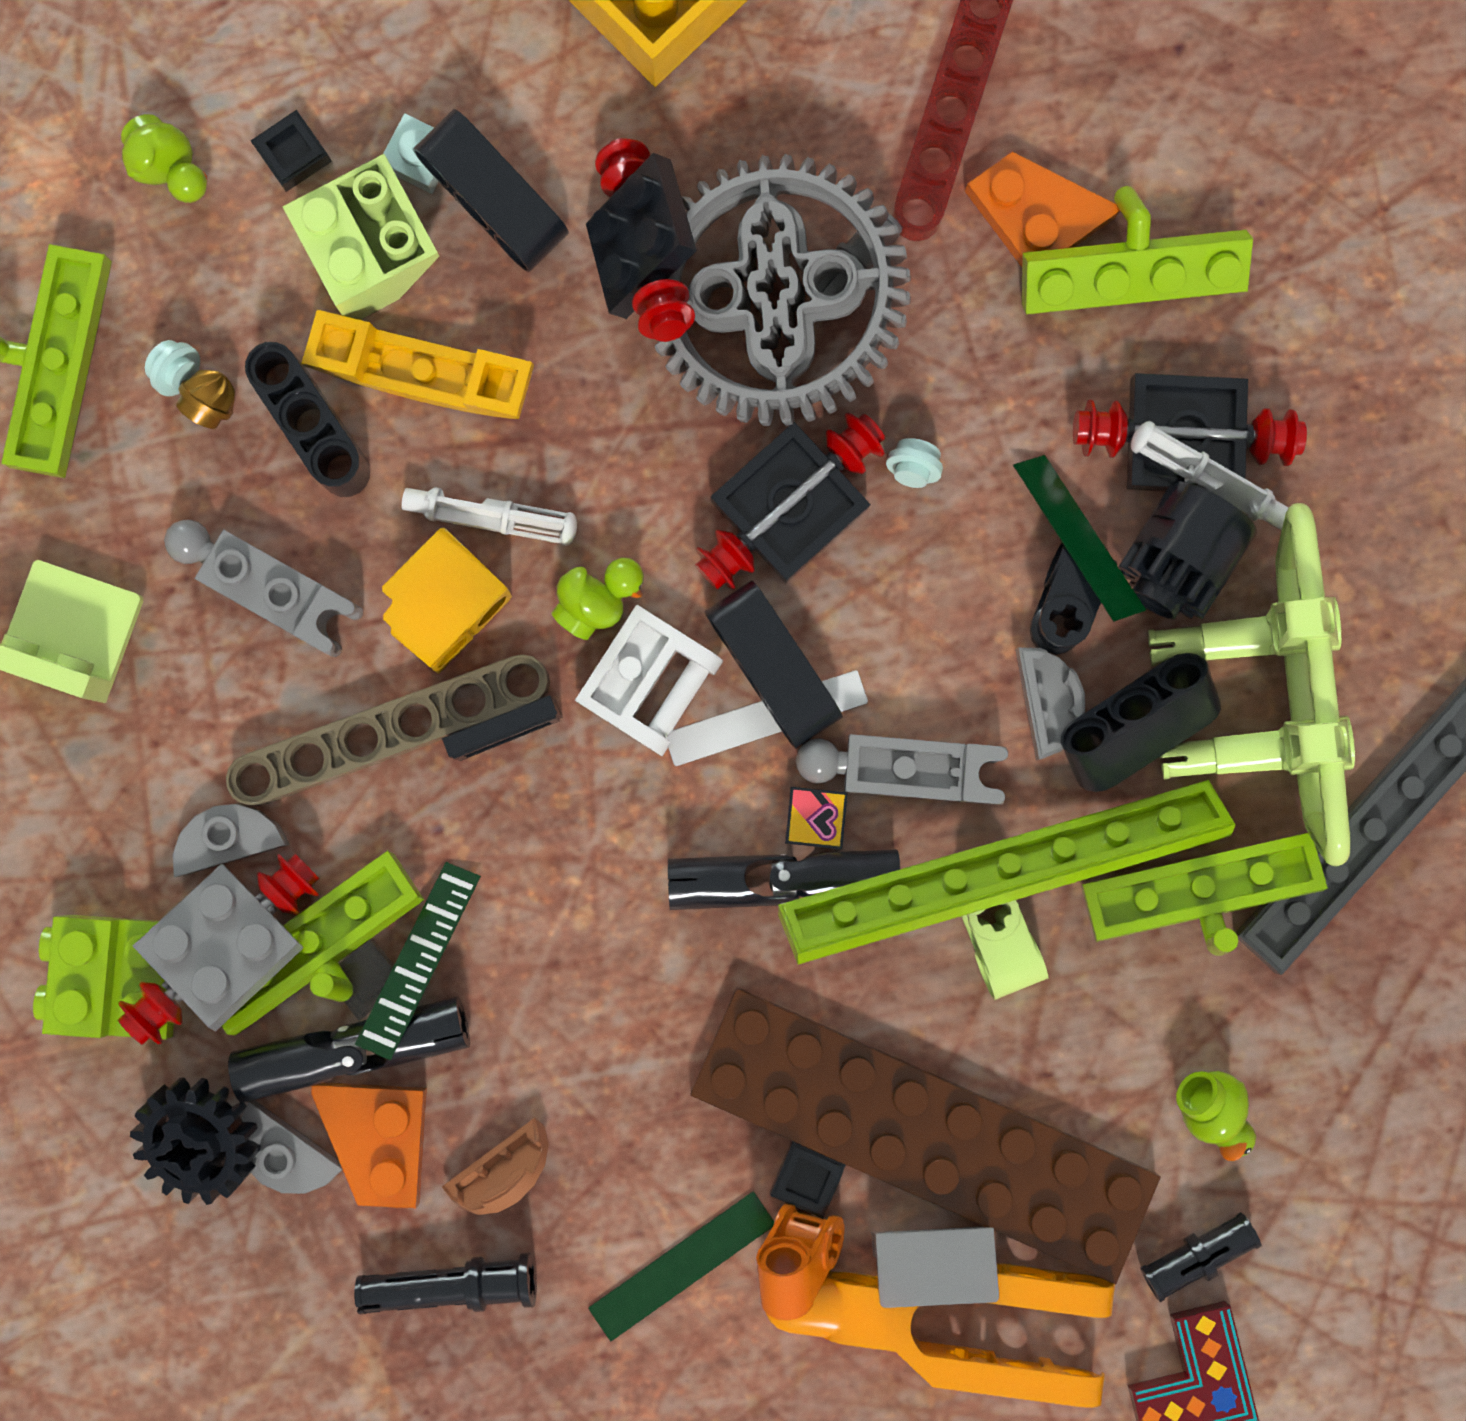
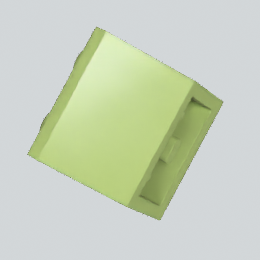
(363, 238)

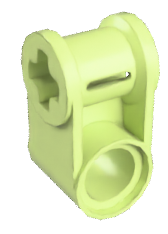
(1005, 951)

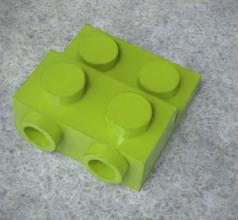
(90, 974)

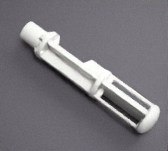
(1208, 474)
(492, 515)

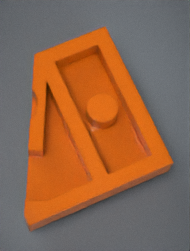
(1037, 207)
(376, 1139)

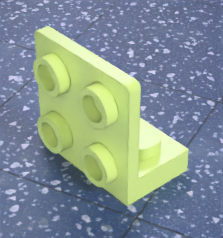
(69, 632)

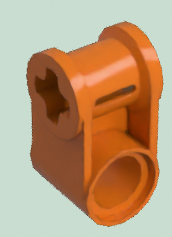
(797, 1261)

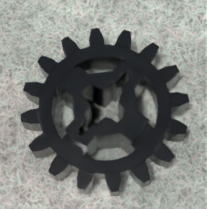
(195, 1140)

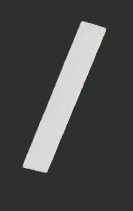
(751, 723)

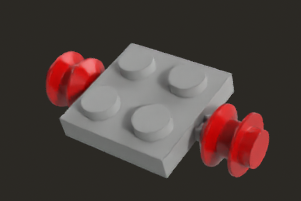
(217, 948)

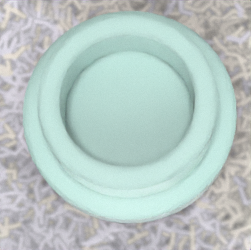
(170, 365)
(915, 463)

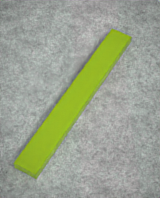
(1003, 871)

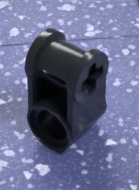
(1066, 595)

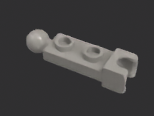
(261, 583)
(904, 767)

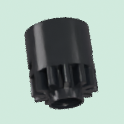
(1186, 551)

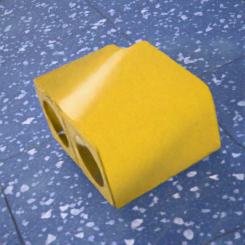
(442, 600)

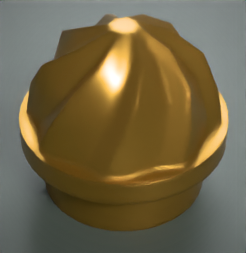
(206, 398)

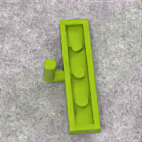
(1137, 268)
(55, 361)
(1205, 890)
(332, 931)

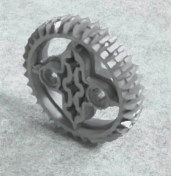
(816, 265)

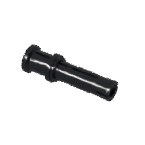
(473, 1285)

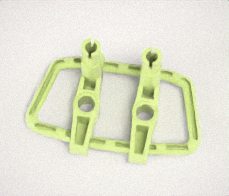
(1317, 739)

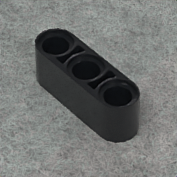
(491, 190)
(289, 401)
(773, 664)
(1141, 722)

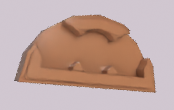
(502, 1173)

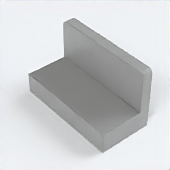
(936, 1266)

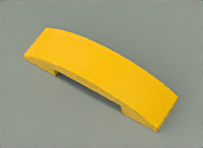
(417, 368)

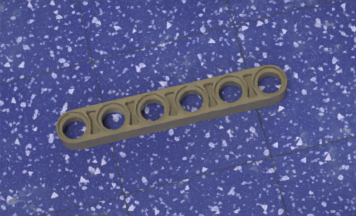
(386, 721)

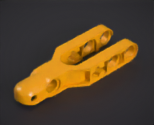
(851, 1315)

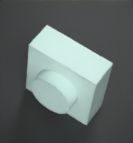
(403, 159)

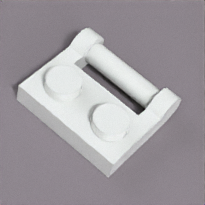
(633, 668)

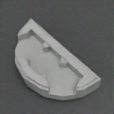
(1051, 698)
(225, 836)
(286, 1156)

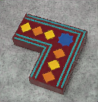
(1213, 1374)

